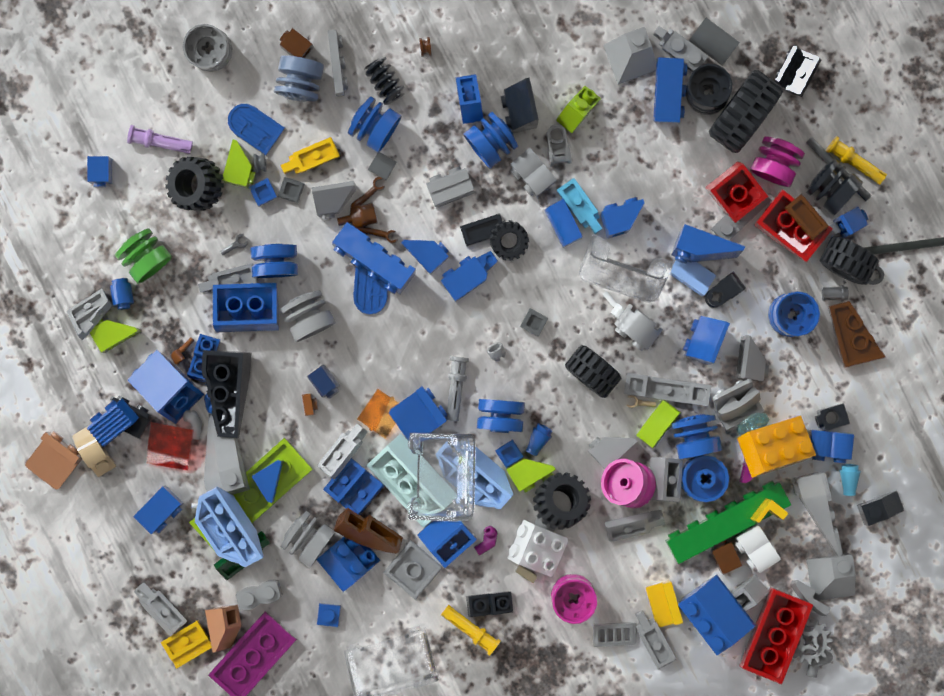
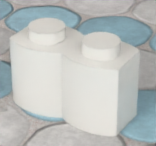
(757, 548)

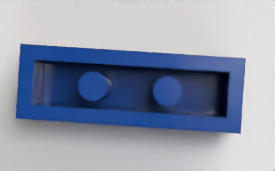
(669, 89)

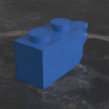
(468, 276)

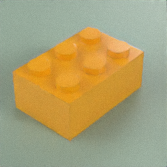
(776, 446)

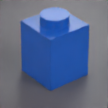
(99, 170)

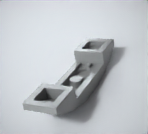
(667, 389)

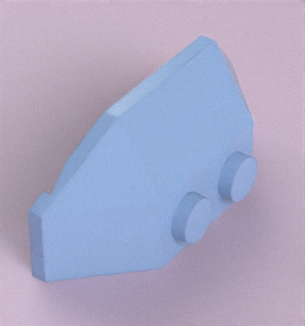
(491, 482)
(227, 527)

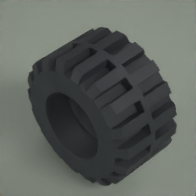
(181, 179)
(849, 260)
(593, 371)
(548, 510)

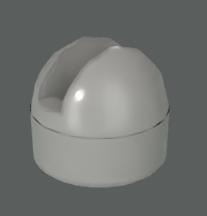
(496, 351)

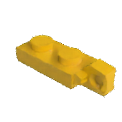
(311, 157)

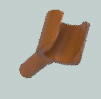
(177, 355)

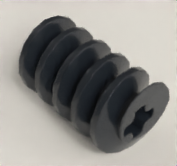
(384, 81)

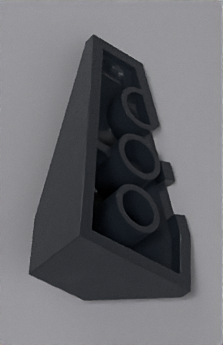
(227, 385)

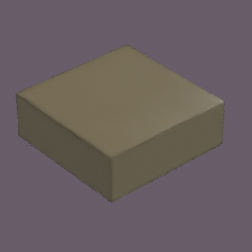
(526, 573)

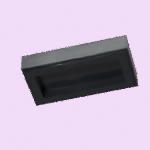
(479, 230)

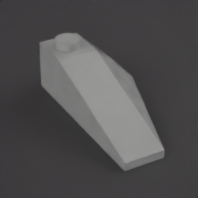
(223, 463)
(815, 494)

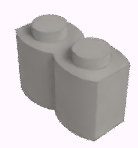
(533, 173)
(265, 593)

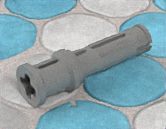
(457, 377)

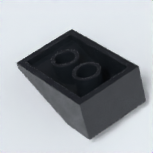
(520, 106)

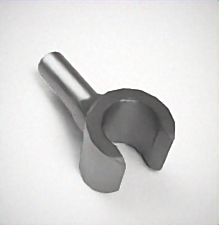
(234, 245)

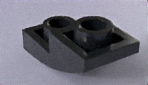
(489, 604)

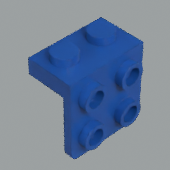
(418, 413)

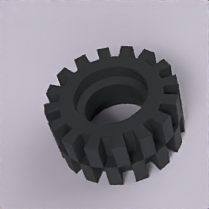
(500, 231)

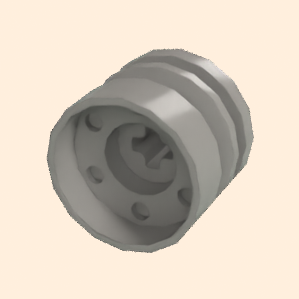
(198, 39)
(307, 315)
(307, 538)

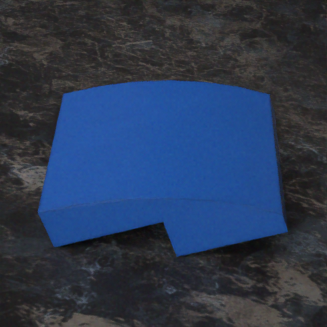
(354, 487)

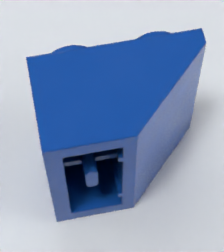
(619, 219)
(446, 540)
(347, 562)

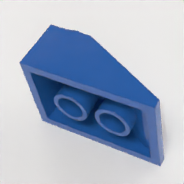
(700, 246)
(705, 340)

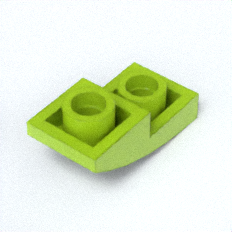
(658, 424)

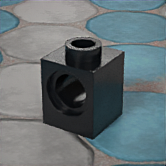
(841, 417)

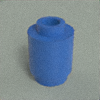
(121, 293)

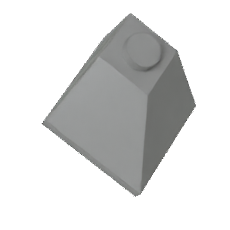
(631, 55)
(332, 198)
(751, 361)
(832, 576)

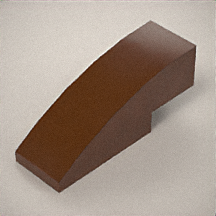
(368, 532)

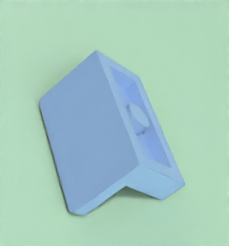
(693, 276)

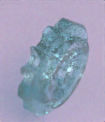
(753, 422)

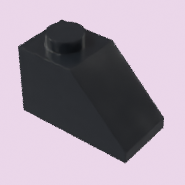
(880, 508)

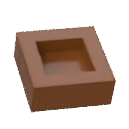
(310, 404)

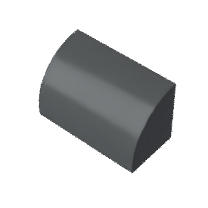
(714, 41)

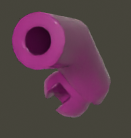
(489, 540)

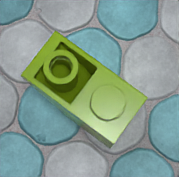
(578, 109)
(527, 472)

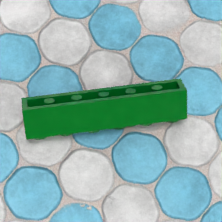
(723, 524)

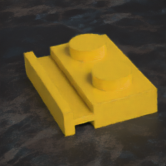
(187, 644)

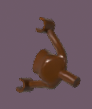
(365, 214)

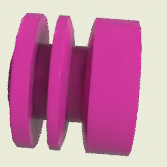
(775, 166)
(573, 611)

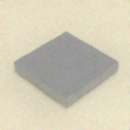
(413, 569)

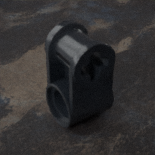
(726, 288)

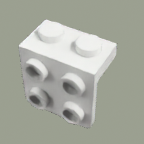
(537, 548)

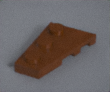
(853, 338)

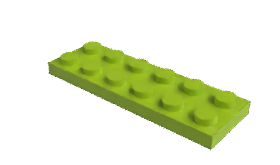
(292, 471)

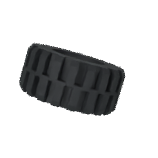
(746, 111)

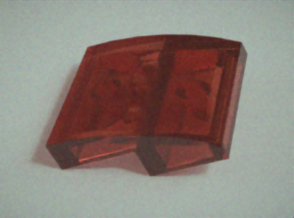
(169, 446)

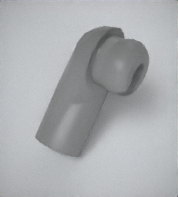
(813, 668)

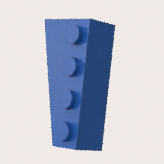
(373, 258)

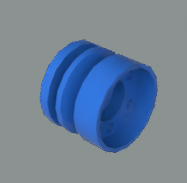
(374, 124)
(491, 139)
(805, 316)
(696, 436)

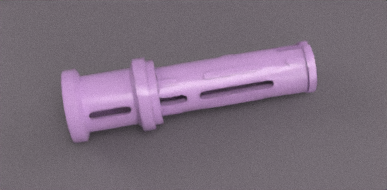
(149, 138)

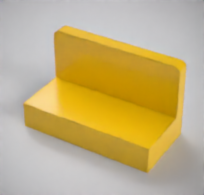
(772, 507)
(664, 604)

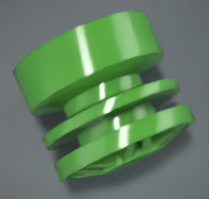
(141, 253)

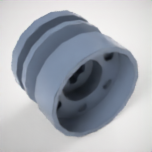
(298, 79)

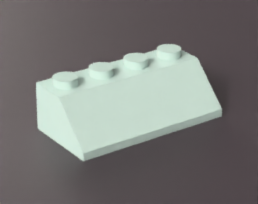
(398, 471)

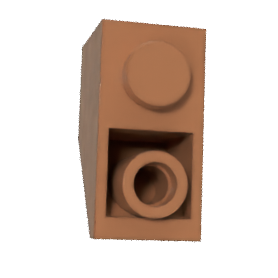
(223, 626)

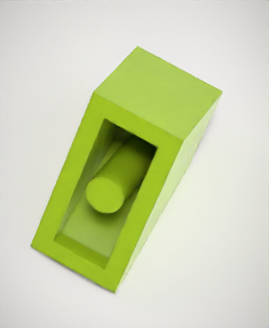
(238, 168)
(111, 334)

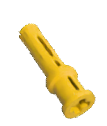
(848, 155)
(478, 635)

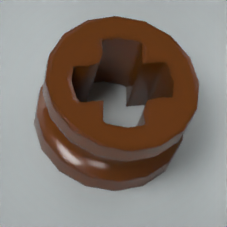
(425, 46)

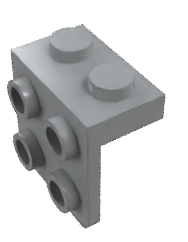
(738, 392)

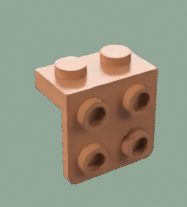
(53, 460)

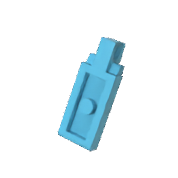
(580, 205)

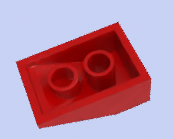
(784, 230)

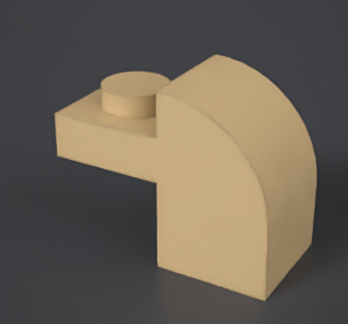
(93, 453)

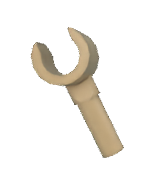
(641, 403)

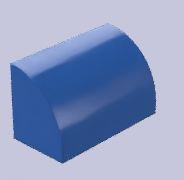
(563, 223)

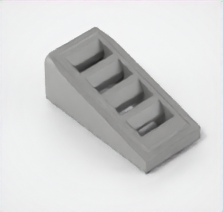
(596, 634)

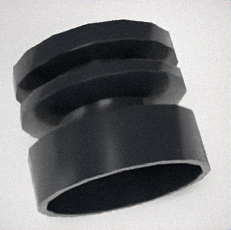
(702, 79)
(834, 187)

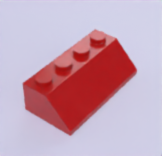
(776, 635)

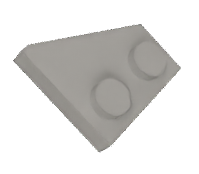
(89, 312)

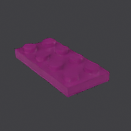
(252, 656)

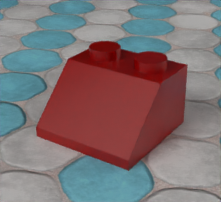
(736, 191)

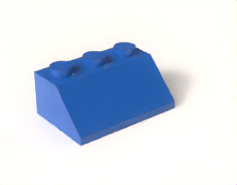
(245, 307)
(716, 614)

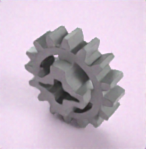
(816, 633)

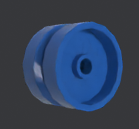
(274, 258)
(500, 415)
(716, 481)

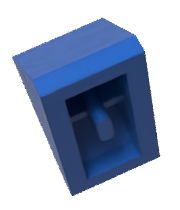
(268, 479)

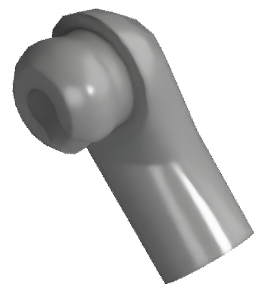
(195, 421)

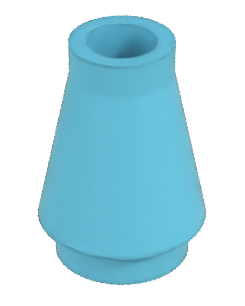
(850, 476)

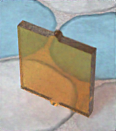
(377, 415)

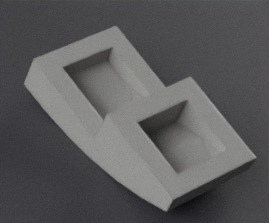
(734, 408)
(806, 593)

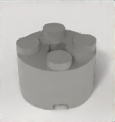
(637, 327)

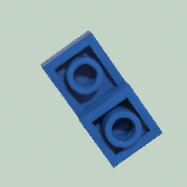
(204, 343)

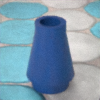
(539, 437)

